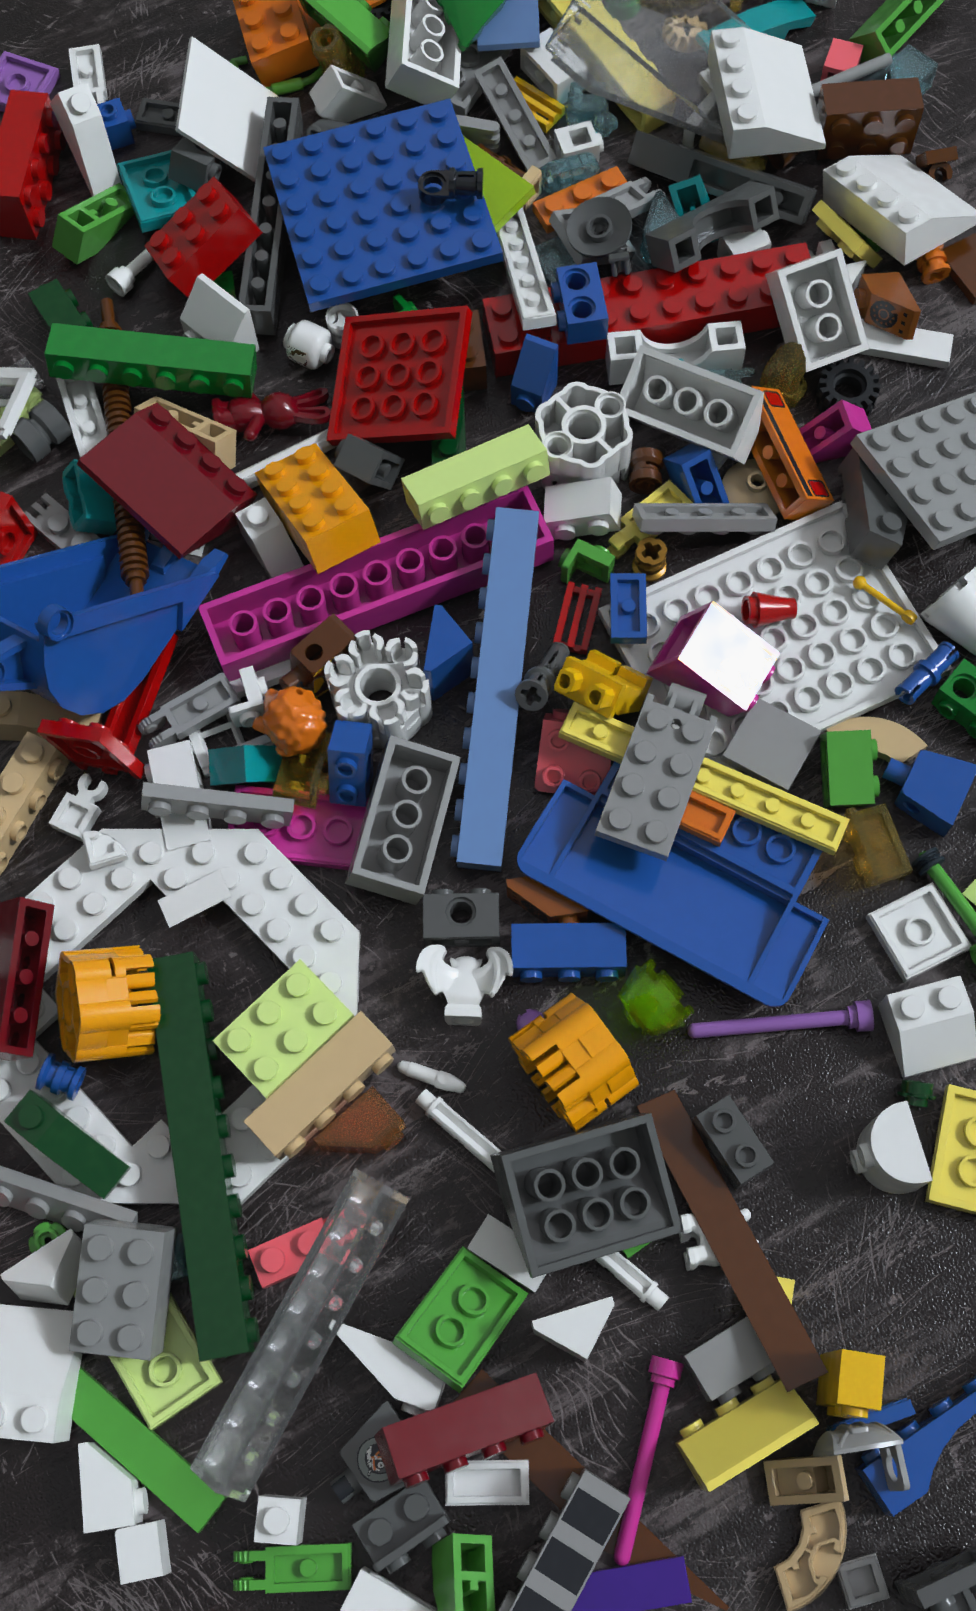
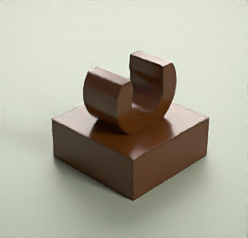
(939, 160)

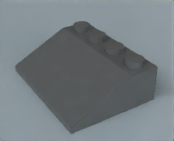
(587, 1193)

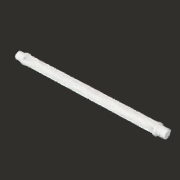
(482, 1148)

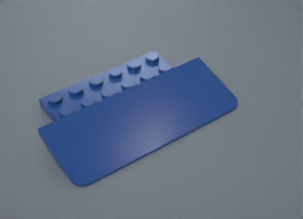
(707, 904)

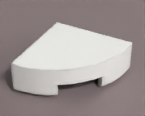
(102, 849)

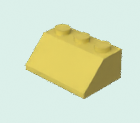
(744, 1433)

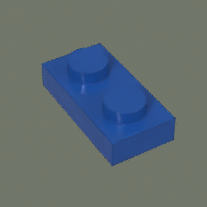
(628, 608)

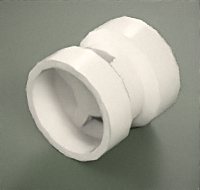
(335, 321)

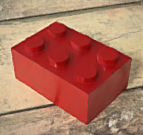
(203, 237)

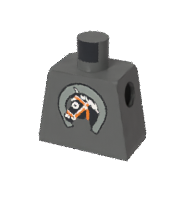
(364, 1460)

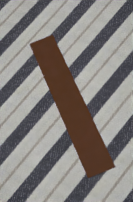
(734, 1244)
(549, 1471)

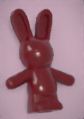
(276, 410)

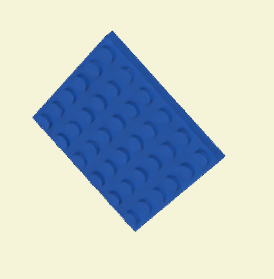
(359, 212)

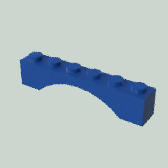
(920, 1449)

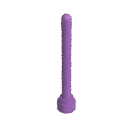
(856, 1016)

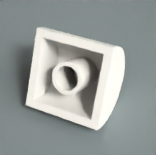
(892, 1152)

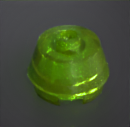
(653, 1000)

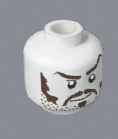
(308, 344)

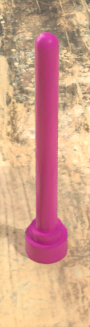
(664, 1376)

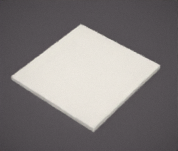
(222, 109)

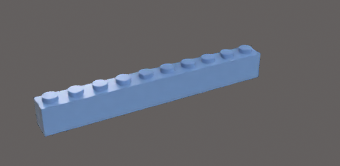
(494, 703)

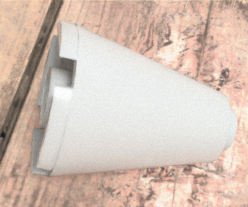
(956, 612)

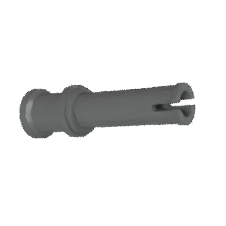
(540, 679)

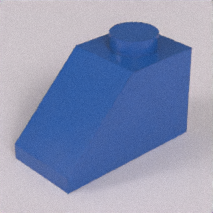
(534, 374)
(696, 474)

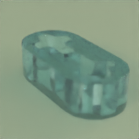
(568, 171)

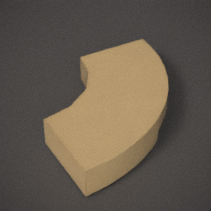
(892, 738)
(816, 1557)

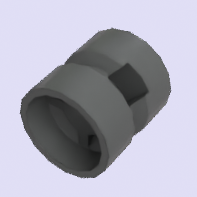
(42, 429)

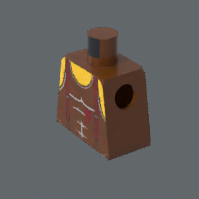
(314, 651)

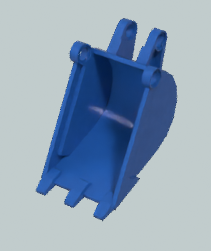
(78, 630)

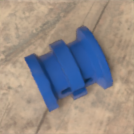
(60, 1077)

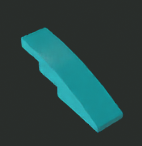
(778, 17)

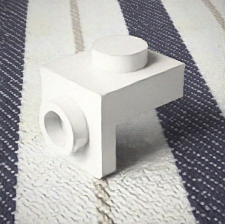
(255, 690)

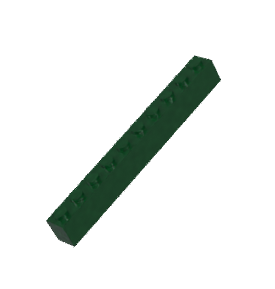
(202, 1162)

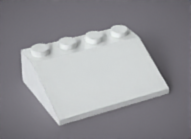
(763, 94)
(895, 204)
(36, 1374)

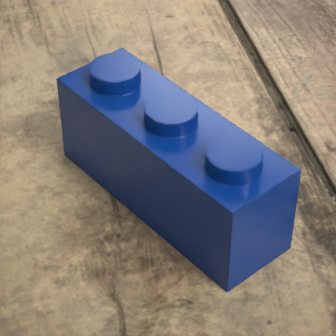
(568, 951)

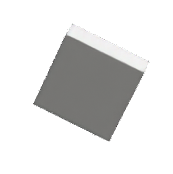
(862, 1581)

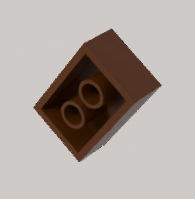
(869, 117)

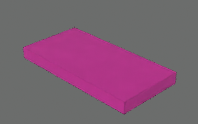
(315, 836)

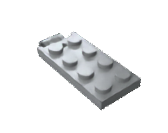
(657, 773)

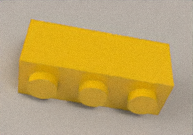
(851, 1383)

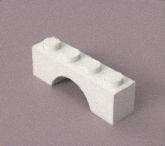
(714, 348)

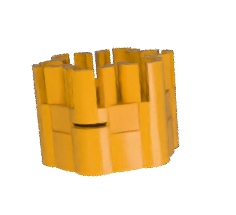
(98, 1004)
(575, 1061)

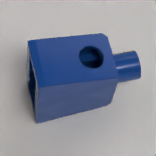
(931, 788)

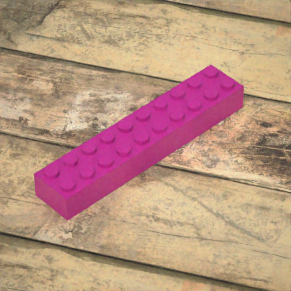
(366, 591)

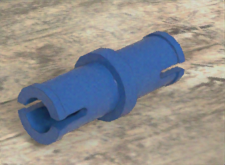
(926, 673)

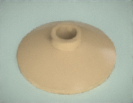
(741, 490)

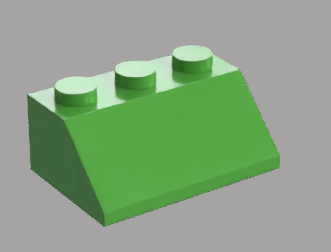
(361, 29)

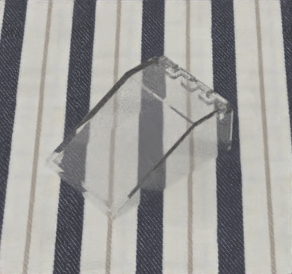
(646, 56)

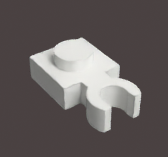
(78, 812)

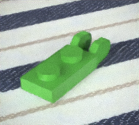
(298, 1568)

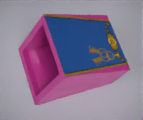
(716, 657)

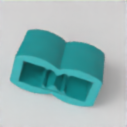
(89, 504)

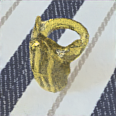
(785, 372)

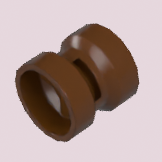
(646, 468)

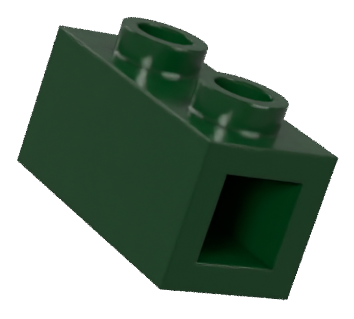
(57, 306)

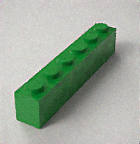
(151, 360)

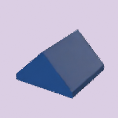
(447, 654)

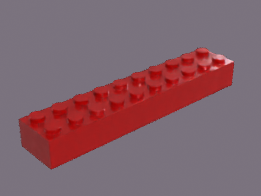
(657, 302)

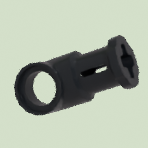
(453, 184)

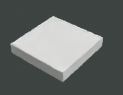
(918, 932)

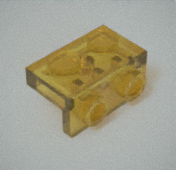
(304, 776)
(876, 845)

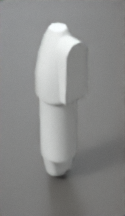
(439, 1079)

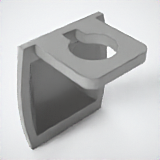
(868, 1436)

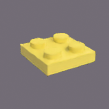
(844, 235)

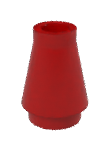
(766, 609)

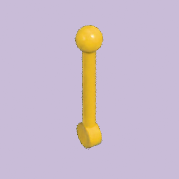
(907, 615)

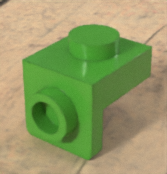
(587, 558)

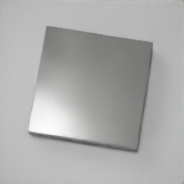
(771, 745)

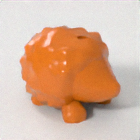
(292, 720)

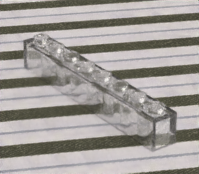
(298, 1336)

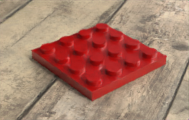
(400, 376)

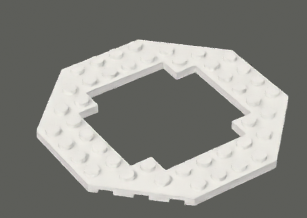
(270, 901)

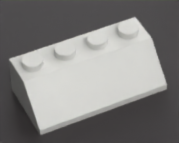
(693, 404)

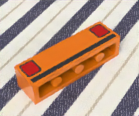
(787, 461)

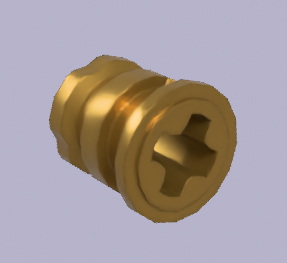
(650, 559)

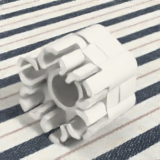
(588, 414)
(380, 668)

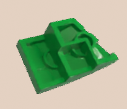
(469, 17)

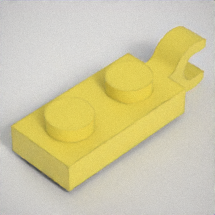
(630, 532)

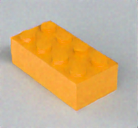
(318, 507)

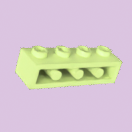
(476, 476)

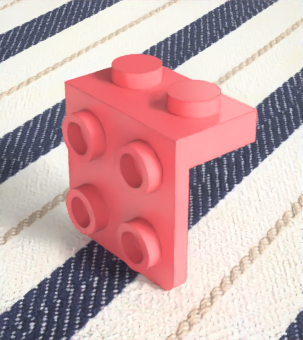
(565, 760)

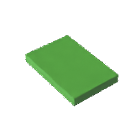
(460, 1319)

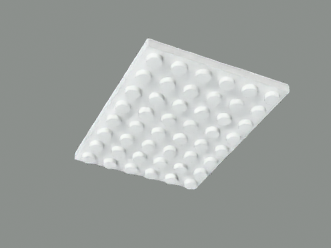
(835, 655)

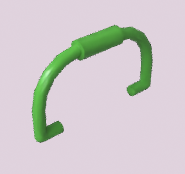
(286, 86)

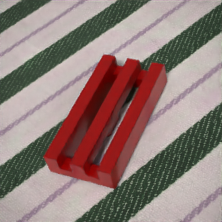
(583, 593)

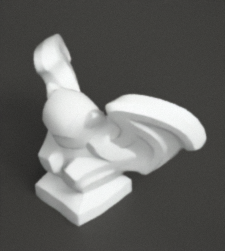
(465, 981)

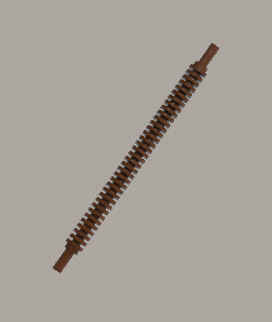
(129, 531)

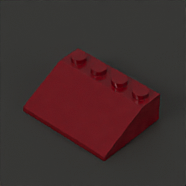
(168, 480)

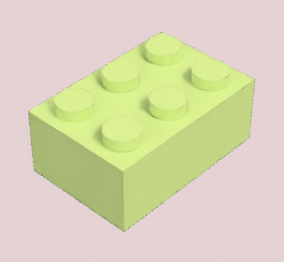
(283, 1028)

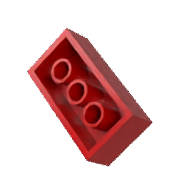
(28, 162)

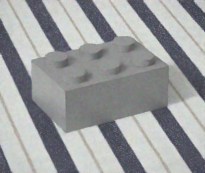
(123, 1289)

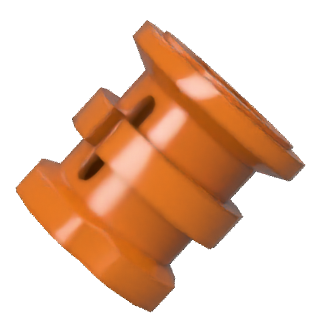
(933, 266)

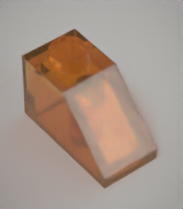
(363, 1127)

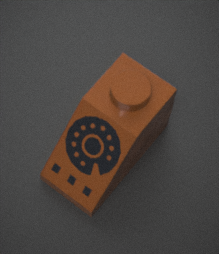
(887, 303)
(544, 902)

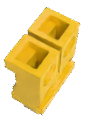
(603, 684)

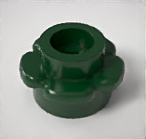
(916, 1092)

